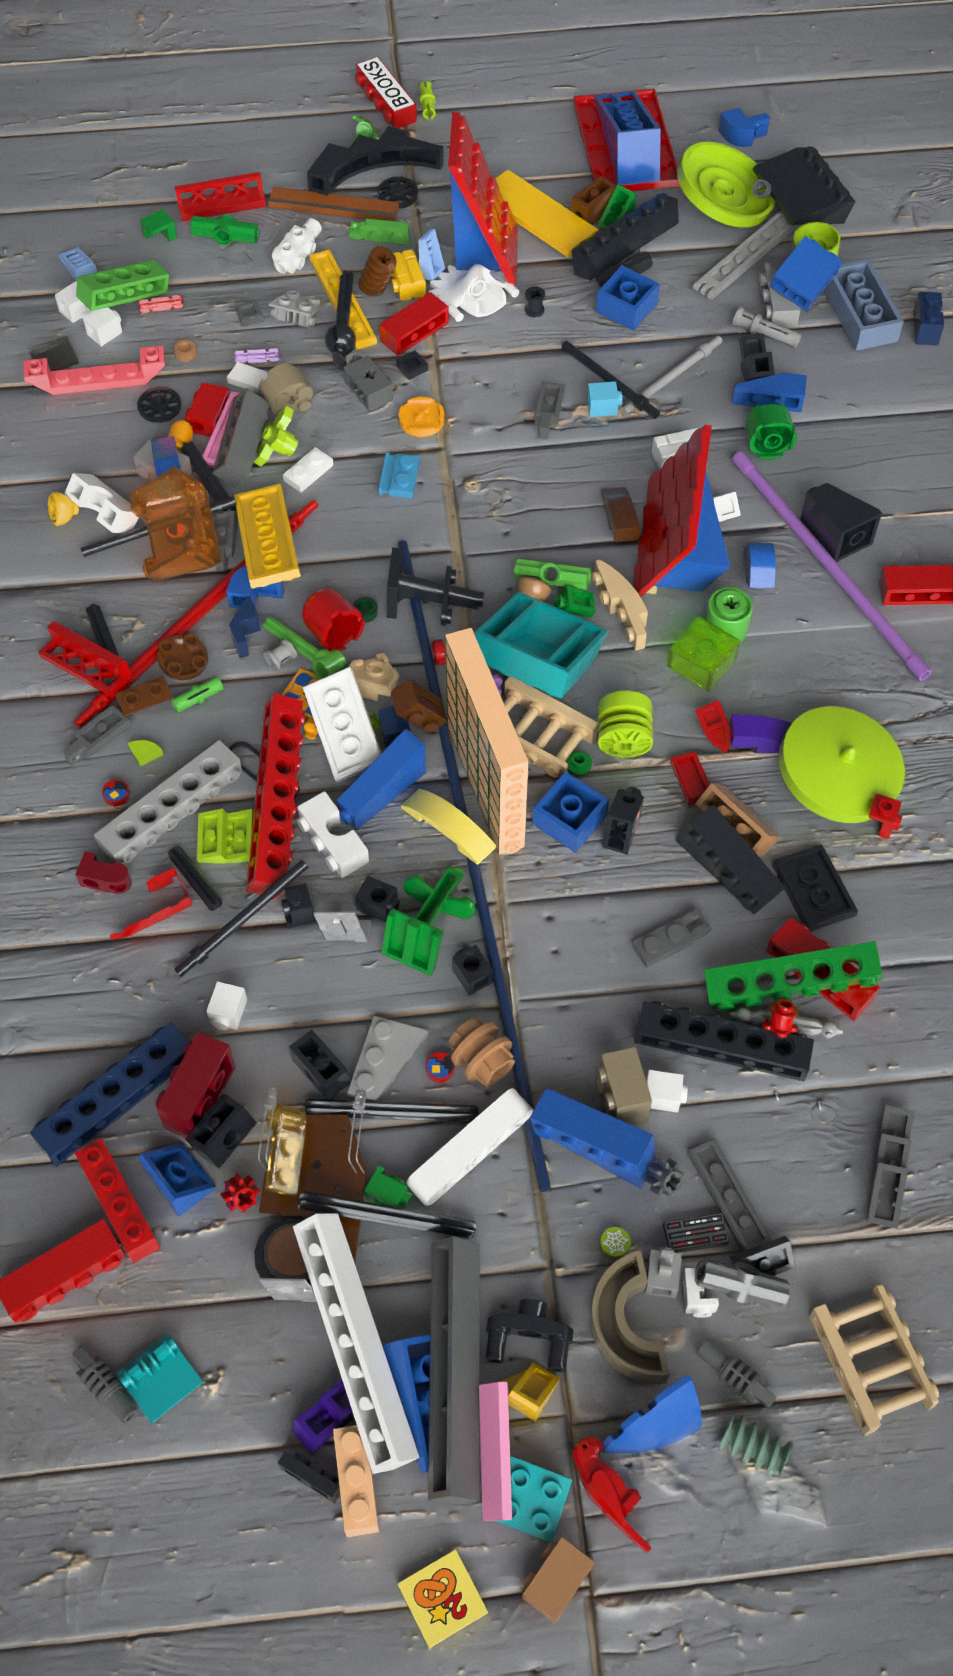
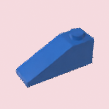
(774, 389)
(165, 454)

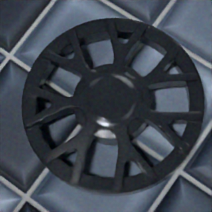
(397, 191)
(159, 404)

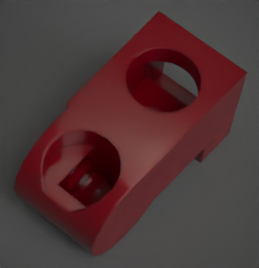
(103, 876)

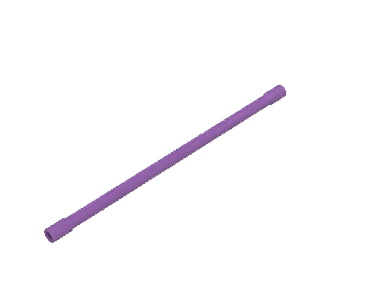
(911, 659)

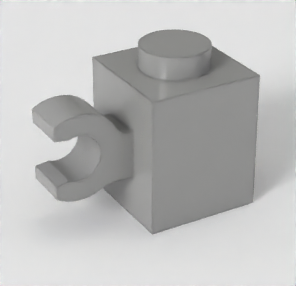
(663, 1272)

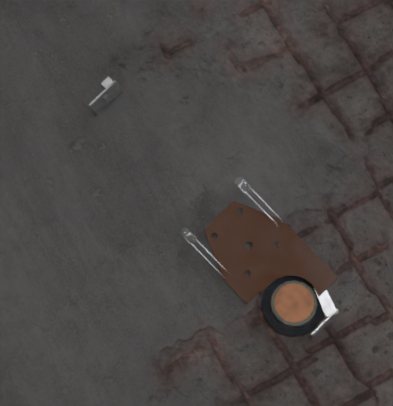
(277, 1250)

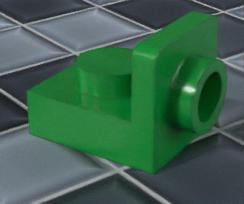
(576, 601)

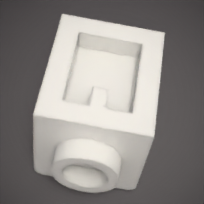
(692, 1303)

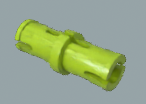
(427, 100)

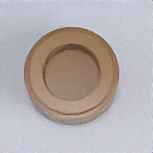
(185, 350)

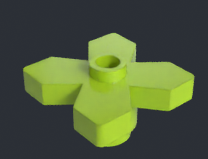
(276, 437)

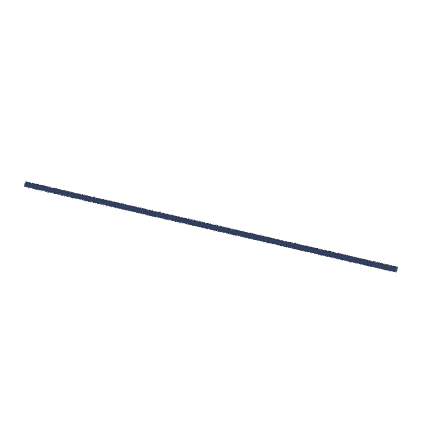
(478, 887)

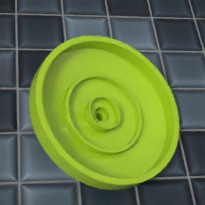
(721, 184)
(839, 762)

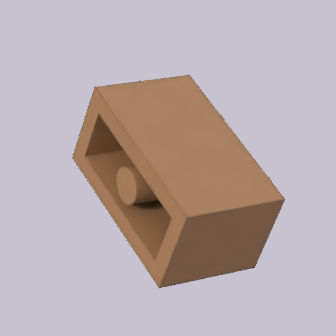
(557, 1579)

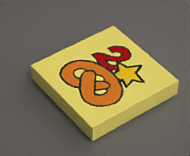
(442, 1598)

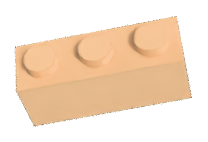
(355, 1483)

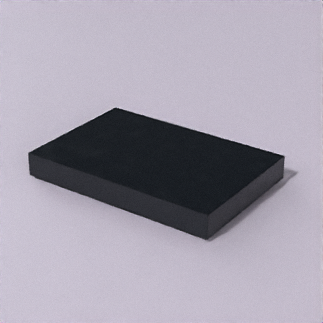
(814, 888)

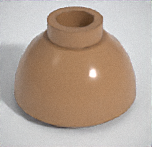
(533, 588)

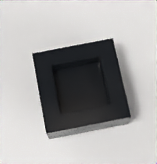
(412, 364)

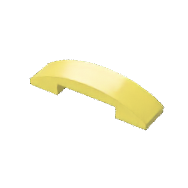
(451, 822)

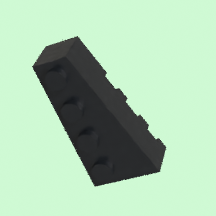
(730, 860)

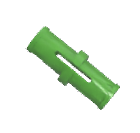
(181, 702)

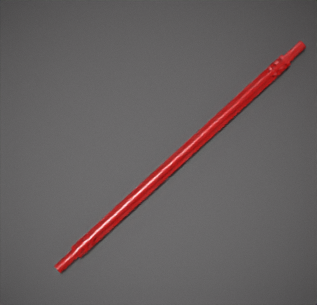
(181, 627)

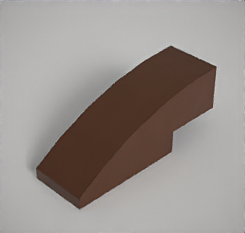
(620, 514)

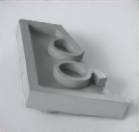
(383, 1056)

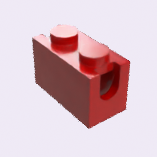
(206, 408)

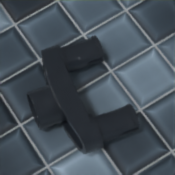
(532, 1323)

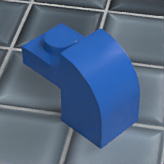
(741, 130)
(760, 565)
(240, 588)

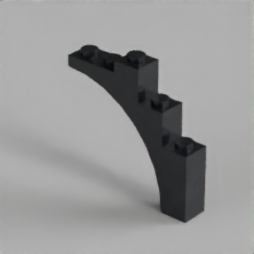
(366, 153)

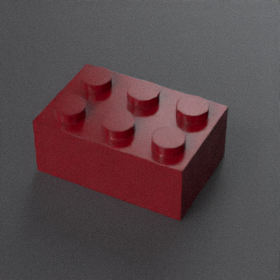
(195, 1084)

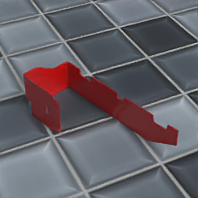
(163, 880)

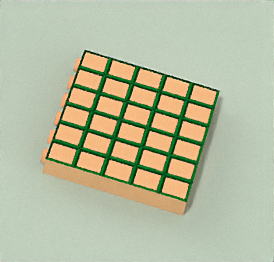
(486, 741)

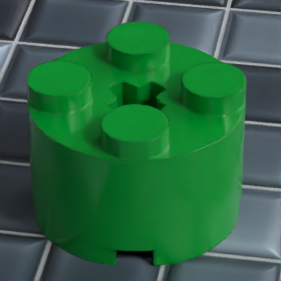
(770, 431)

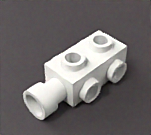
(296, 246)

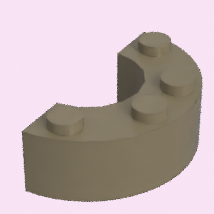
(614, 1340)

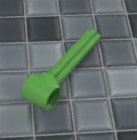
(323, 661)

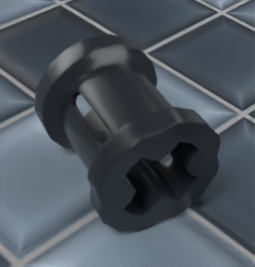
(534, 297)

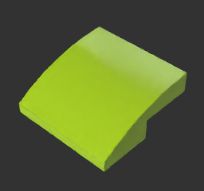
(224, 836)

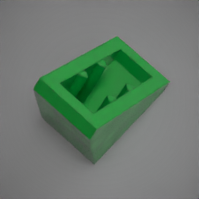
(620, 203)

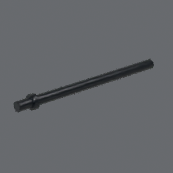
(218, 505)

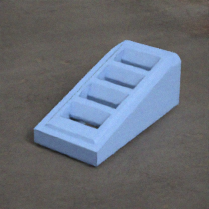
(430, 260)
(77, 263)

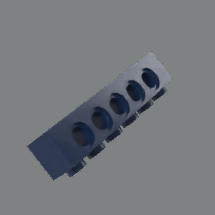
(108, 1109)

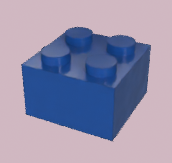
(627, 297)
(570, 812)

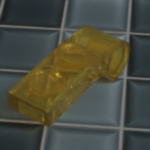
(286, 1149)

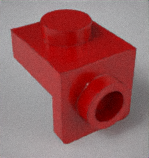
(886, 811)

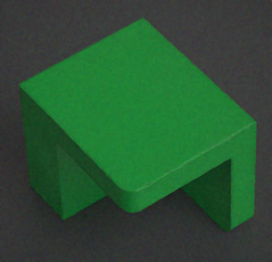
(157, 223)

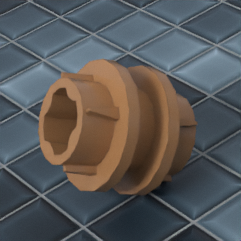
(486, 1056)

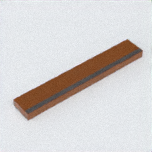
(333, 204)

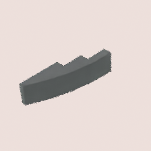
(890, 1167)

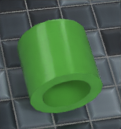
(730, 611)

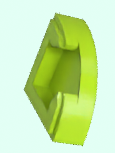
(145, 751)

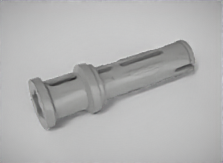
(756, 324)

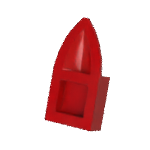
(715, 725)

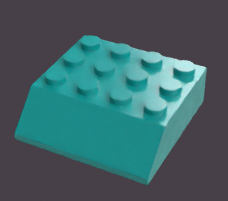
(539, 644)

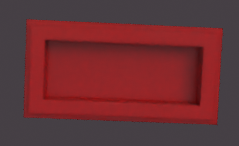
(690, 776)

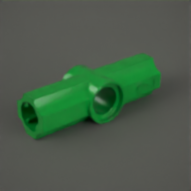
(224, 229)

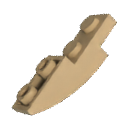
(624, 600)

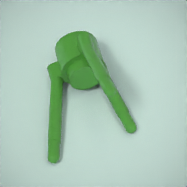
(364, 128)

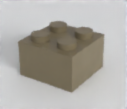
(623, 1086)

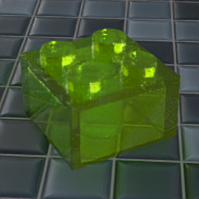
(703, 653)

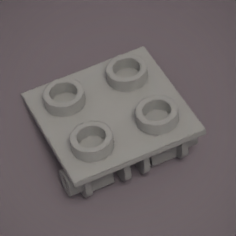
(297, 308)

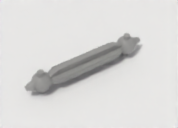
(805, 1025)

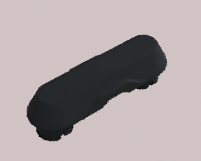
(638, 263)

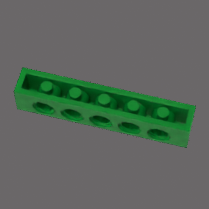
(863, 954)

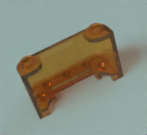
(177, 525)

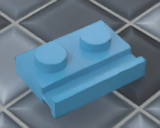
(399, 475)

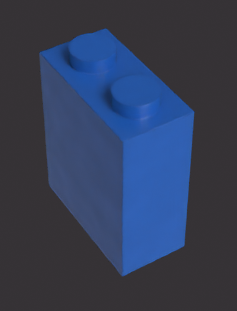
(806, 273)

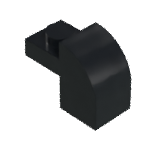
(755, 360)

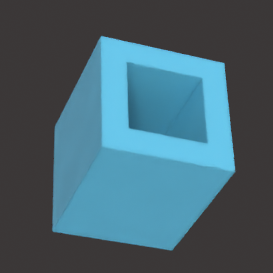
(603, 399)

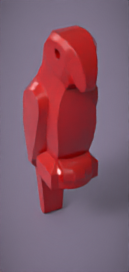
(606, 1488)

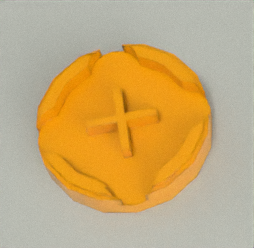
(421, 416)

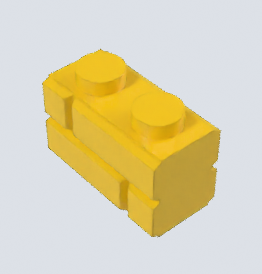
(408, 276)

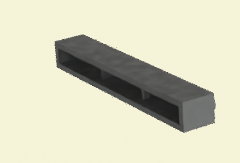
(454, 1372)

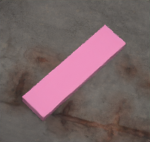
(495, 1452)

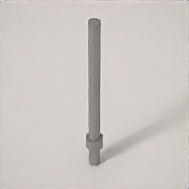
(702, 352)

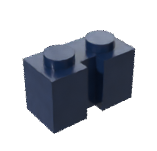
(928, 318)

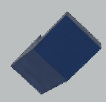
(244, 623)

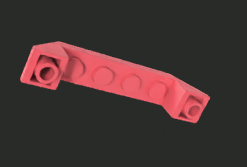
(95, 378)

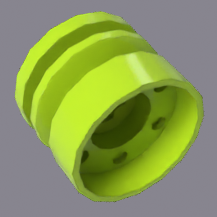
(823, 233)
(625, 724)

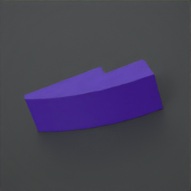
(757, 732)
(329, 1413)

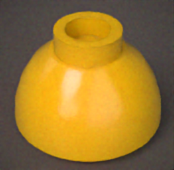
(61, 508)

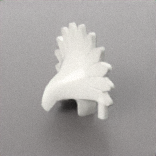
(474, 290)

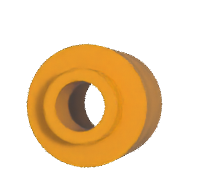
(182, 432)

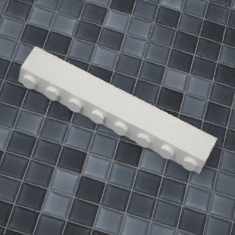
(355, 1343)

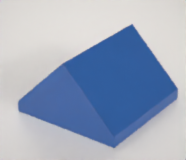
(177, 1176)

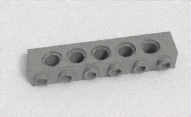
(155, 804)

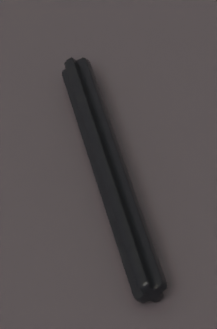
(394, 1110)
(386, 1214)

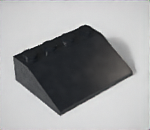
(806, 187)

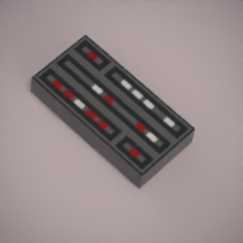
(696, 1233)

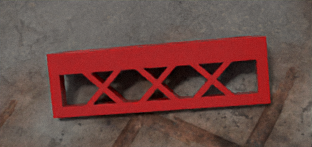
(220, 201)
(91, 657)

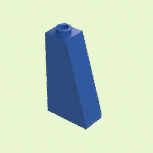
(383, 780)

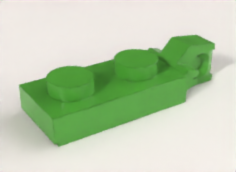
(381, 231)

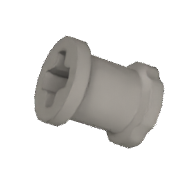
(280, 655)

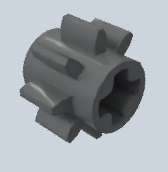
(664, 1177)

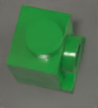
(387, 1190)

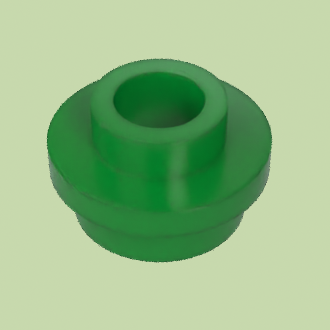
(579, 769)

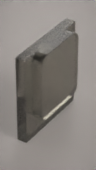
(58, 353)

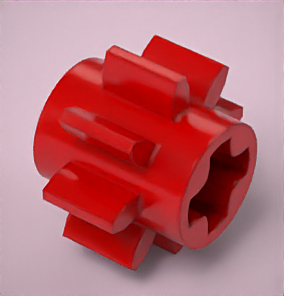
(240, 1192)

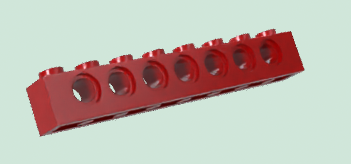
(278, 712)

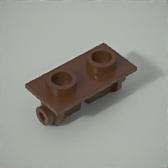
(143, 696)

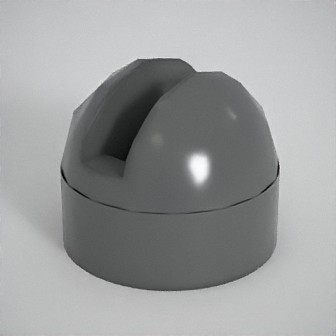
(759, 185)

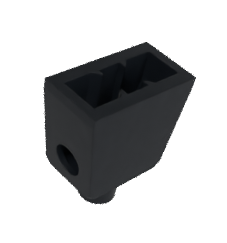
(625, 808)

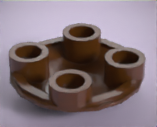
(182, 656)

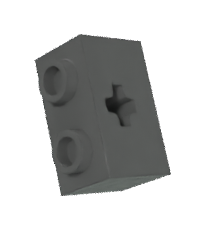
(368, 383)

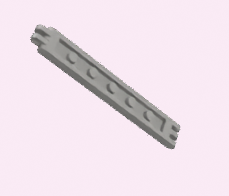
(744, 256)

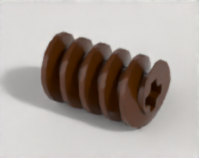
(377, 271)

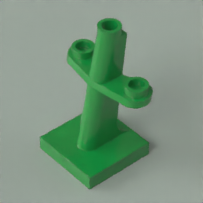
(416, 939)

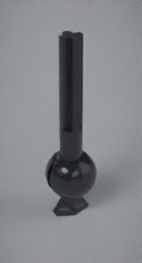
(340, 337)

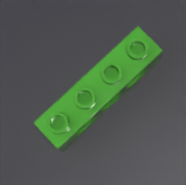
(122, 285)

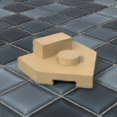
(375, 676)

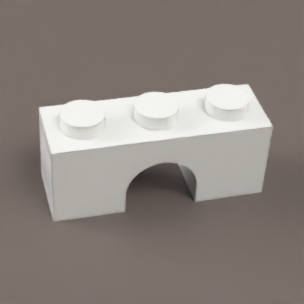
(100, 324)
(92, 493)
(342, 852)

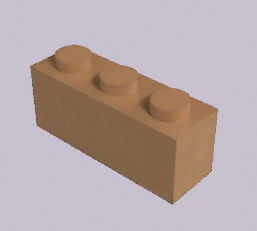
(743, 819)

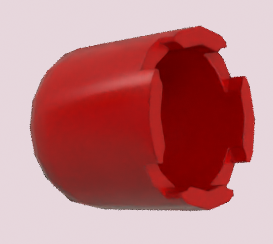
(332, 619)

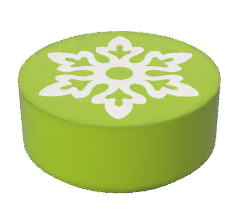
(615, 1243)

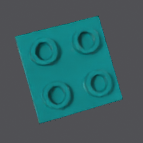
(159, 1378)
(536, 1498)

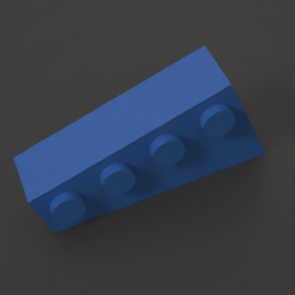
(595, 1136)

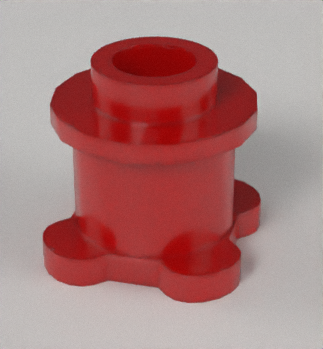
(782, 1018)

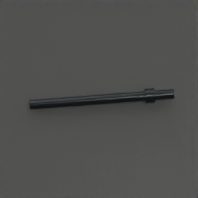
(639, 401)
(200, 953)

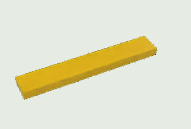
(329, 276)

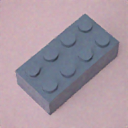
(864, 306)

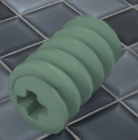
(756, 1445)

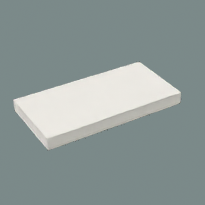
(343, 724)

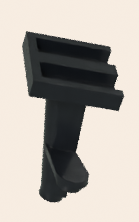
(409, 587)

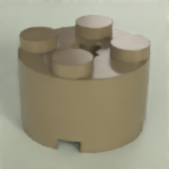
(286, 387)

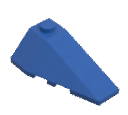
(411, 1374)

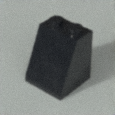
(839, 520)

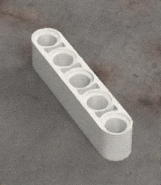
(469, 1147)

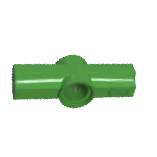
(567, 574)

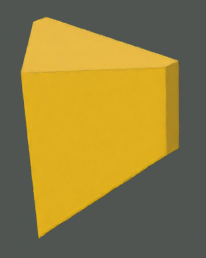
(530, 1390)

